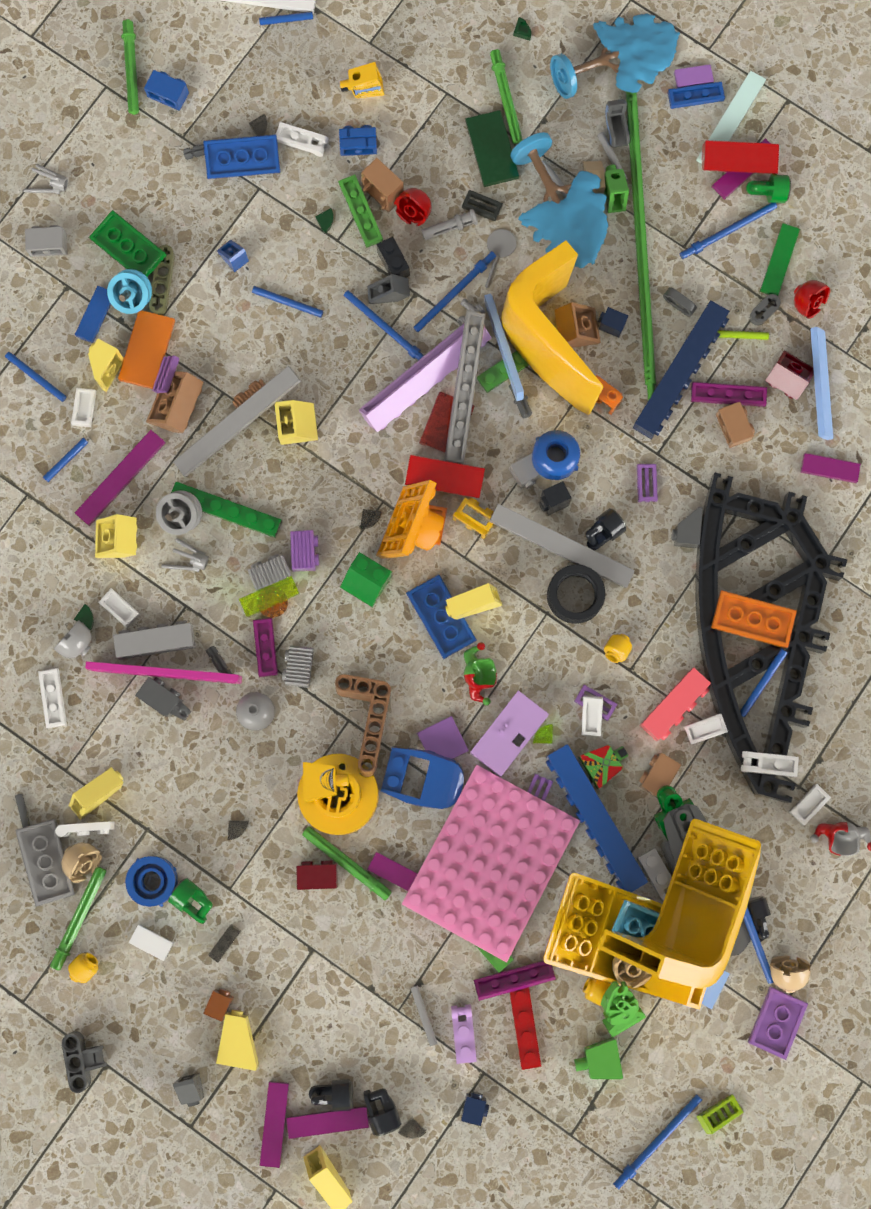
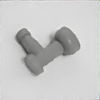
(478, 308)

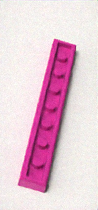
(163, 672)

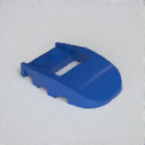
(442, 781)

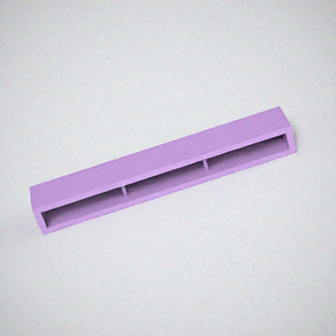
(416, 381)

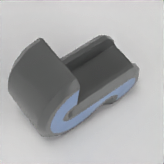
(617, 123)

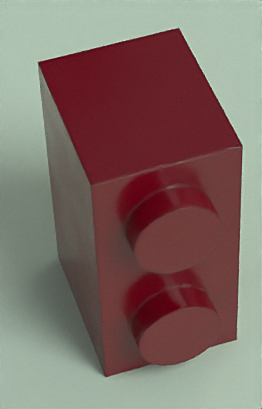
(317, 876)

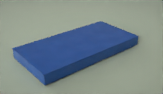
(241, 156)
(447, 633)

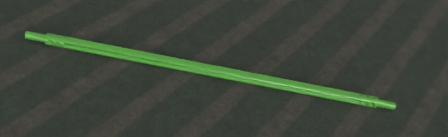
(641, 243)

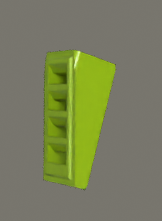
(710, 1129)

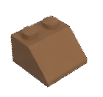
(577, 324)

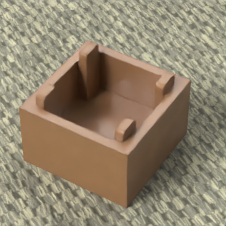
(381, 184)

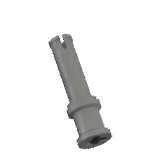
(457, 222)

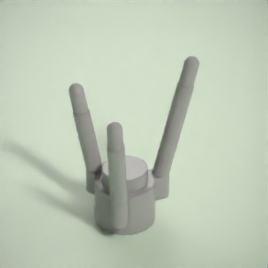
(57, 181)
(198, 560)

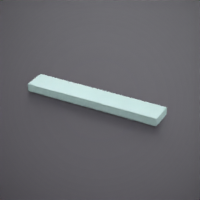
(737, 109)

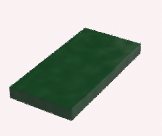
(491, 148)

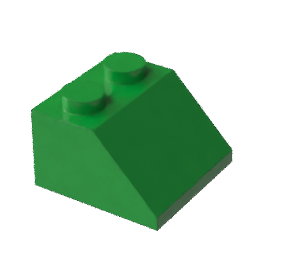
(366, 579)

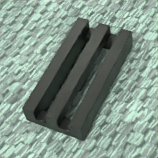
(488, 215)

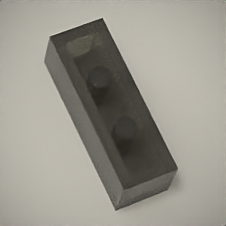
(224, 943)

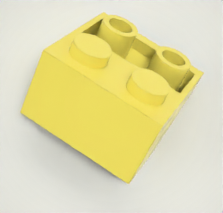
(295, 422)

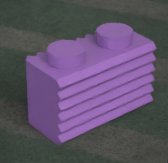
(303, 550)

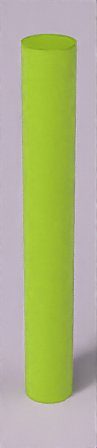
(743, 334)

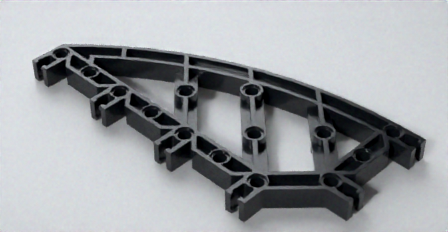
(723, 680)

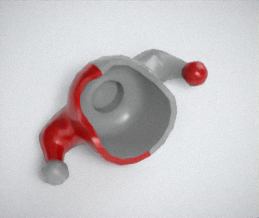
(843, 837)

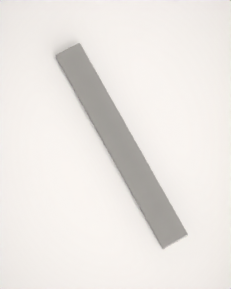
(464, 387)
(237, 421)
(561, 545)

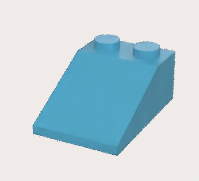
(635, 920)

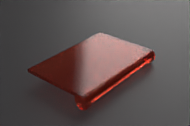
(437, 426)

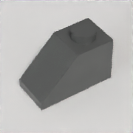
(388, 290)
(688, 530)
(189, 1089)

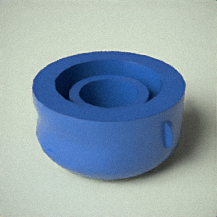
(549, 468)
(135, 881)

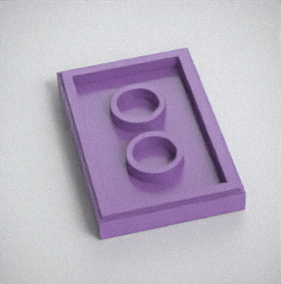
(777, 1023)

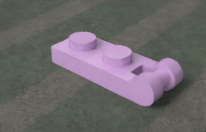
(463, 1035)

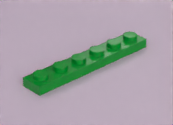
(233, 512)

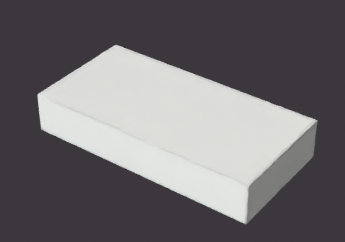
(83, 407)
(119, 608)
(592, 715)
(706, 729)
(810, 804)
(151, 942)

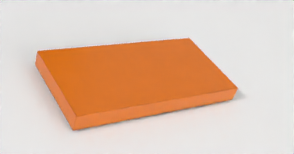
(146, 349)
(754, 619)

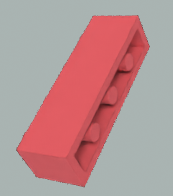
(674, 705)

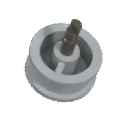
(178, 512)

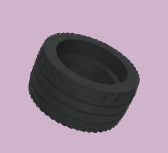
(586, 573)

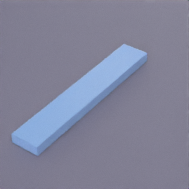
(504, 347)
(821, 381)

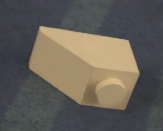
(596, 168)

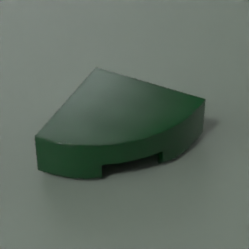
(522, 30)
(325, 220)
(85, 616)

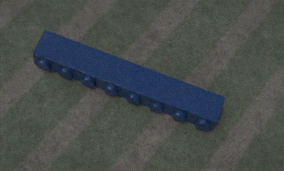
(681, 369)

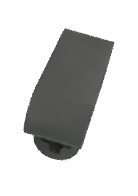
(90, 1059)

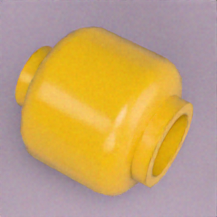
(618, 648)
(83, 967)
(595, 989)

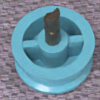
(129, 291)

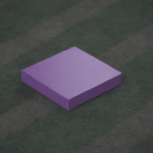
(443, 739)

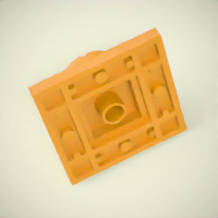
(412, 522)

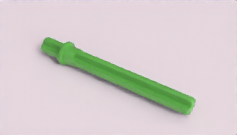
(130, 66)
(499, 70)
(347, 863)
(78, 918)

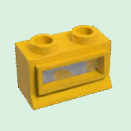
(474, 516)

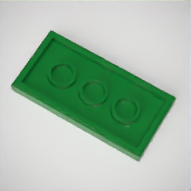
(127, 244)

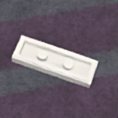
(52, 698)

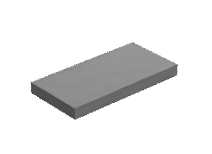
(42, 860)

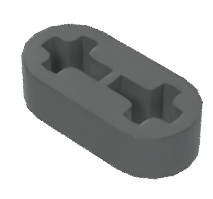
(679, 302)
(767, 312)

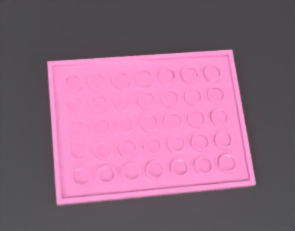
(491, 863)

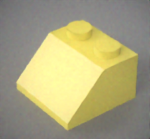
(105, 363)
(116, 537)

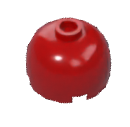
(413, 206)
(810, 297)

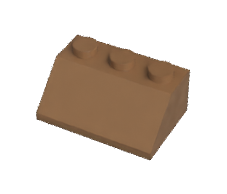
(173, 408)

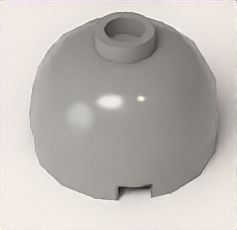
(75, 641)
(255, 711)

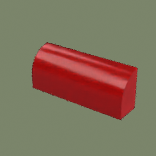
(740, 157)
(449, 476)

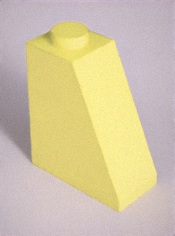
(473, 602)
(95, 793)
(237, 1042)
(326, 1179)

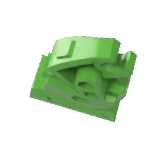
(620, 1009)

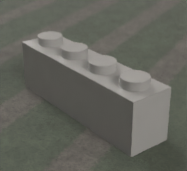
(154, 641)

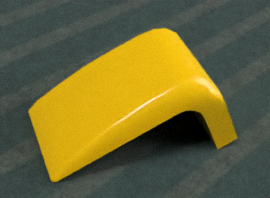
(537, 337)
(698, 911)
(578, 929)

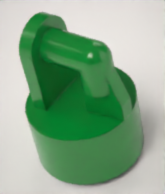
(776, 188)
(185, 894)

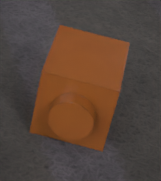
(218, 1004)

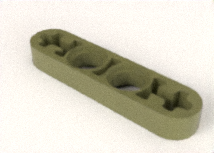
(162, 280)

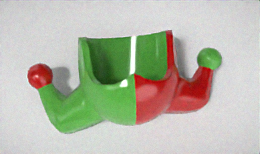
(479, 673)

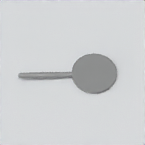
(502, 244)

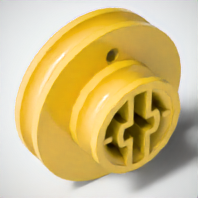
(359, 807)

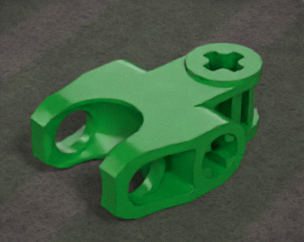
(668, 801)

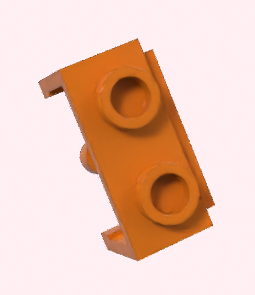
(609, 396)

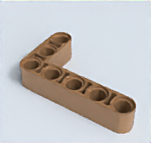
(373, 718)

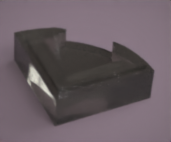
(259, 125)
(369, 518)
(236, 829)
(412, 1129)

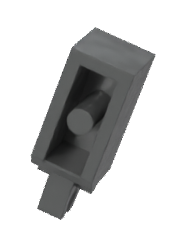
(162, 700)

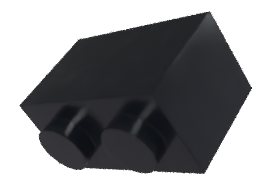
(393, 258)
(555, 498)

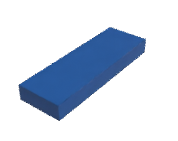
(696, 95)
(94, 315)

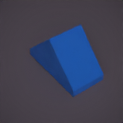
(233, 255)

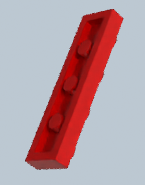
(525, 1029)

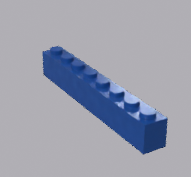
(596, 818)

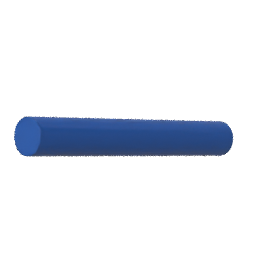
(286, 18)
(65, 460)

